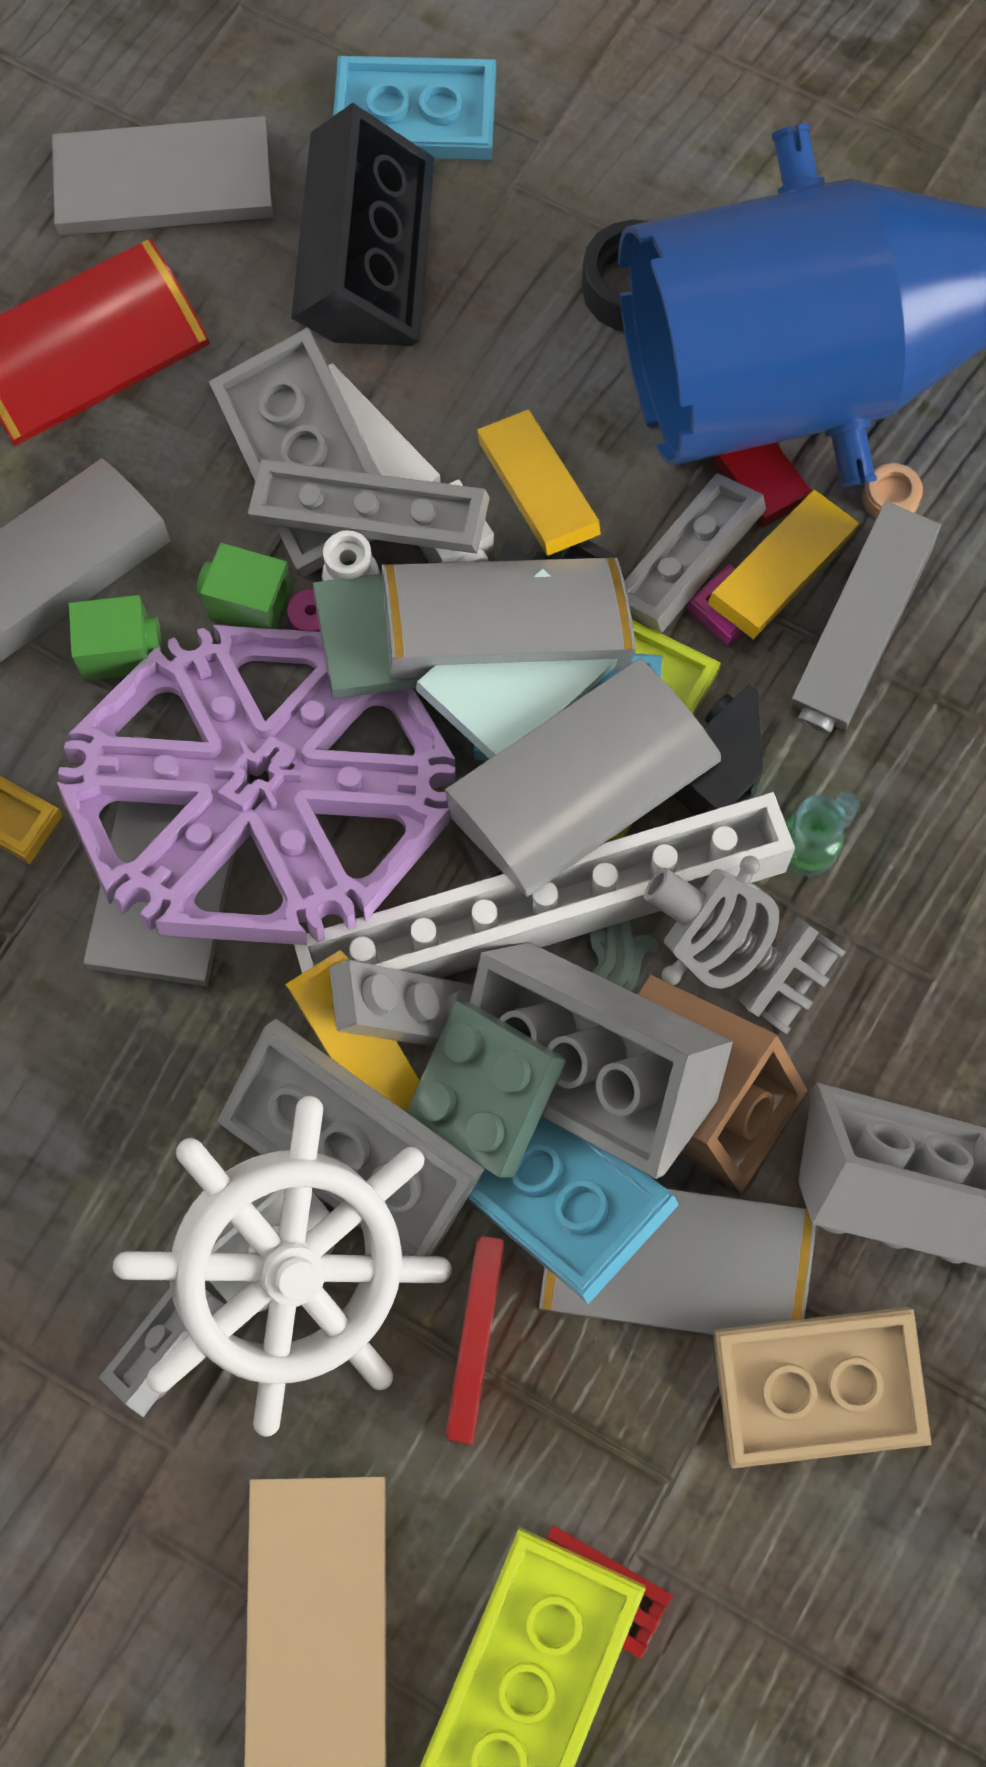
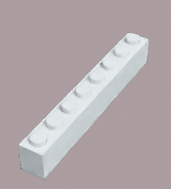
(602, 889)

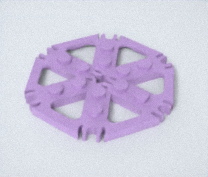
(227, 810)

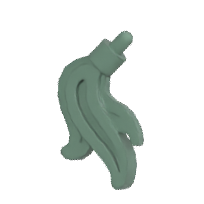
(621, 954)

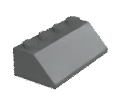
(632, 1070)

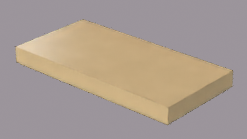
(316, 1623)

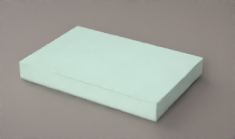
(508, 700)

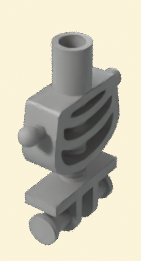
(717, 923)

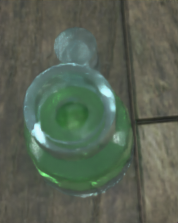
(819, 831)

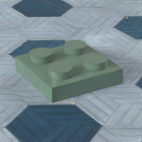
(485, 1088)

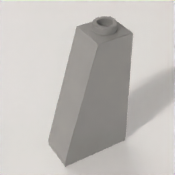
(864, 618)

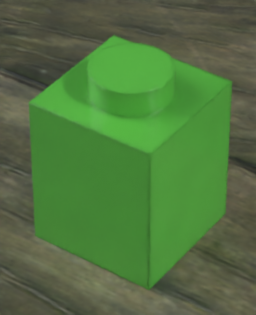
(244, 588)
(111, 636)

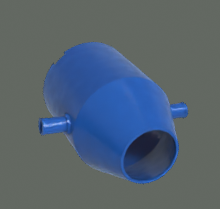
(800, 311)

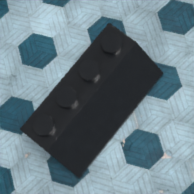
(363, 233)

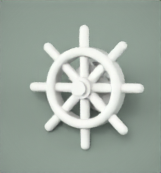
(270, 1247)

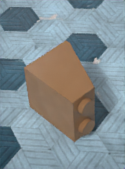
(754, 1097)

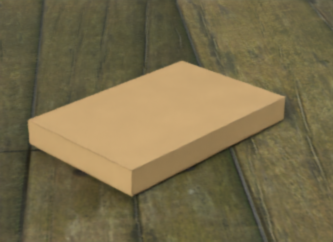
(821, 1387)

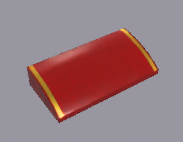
(92, 340)

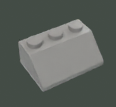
(895, 1175)

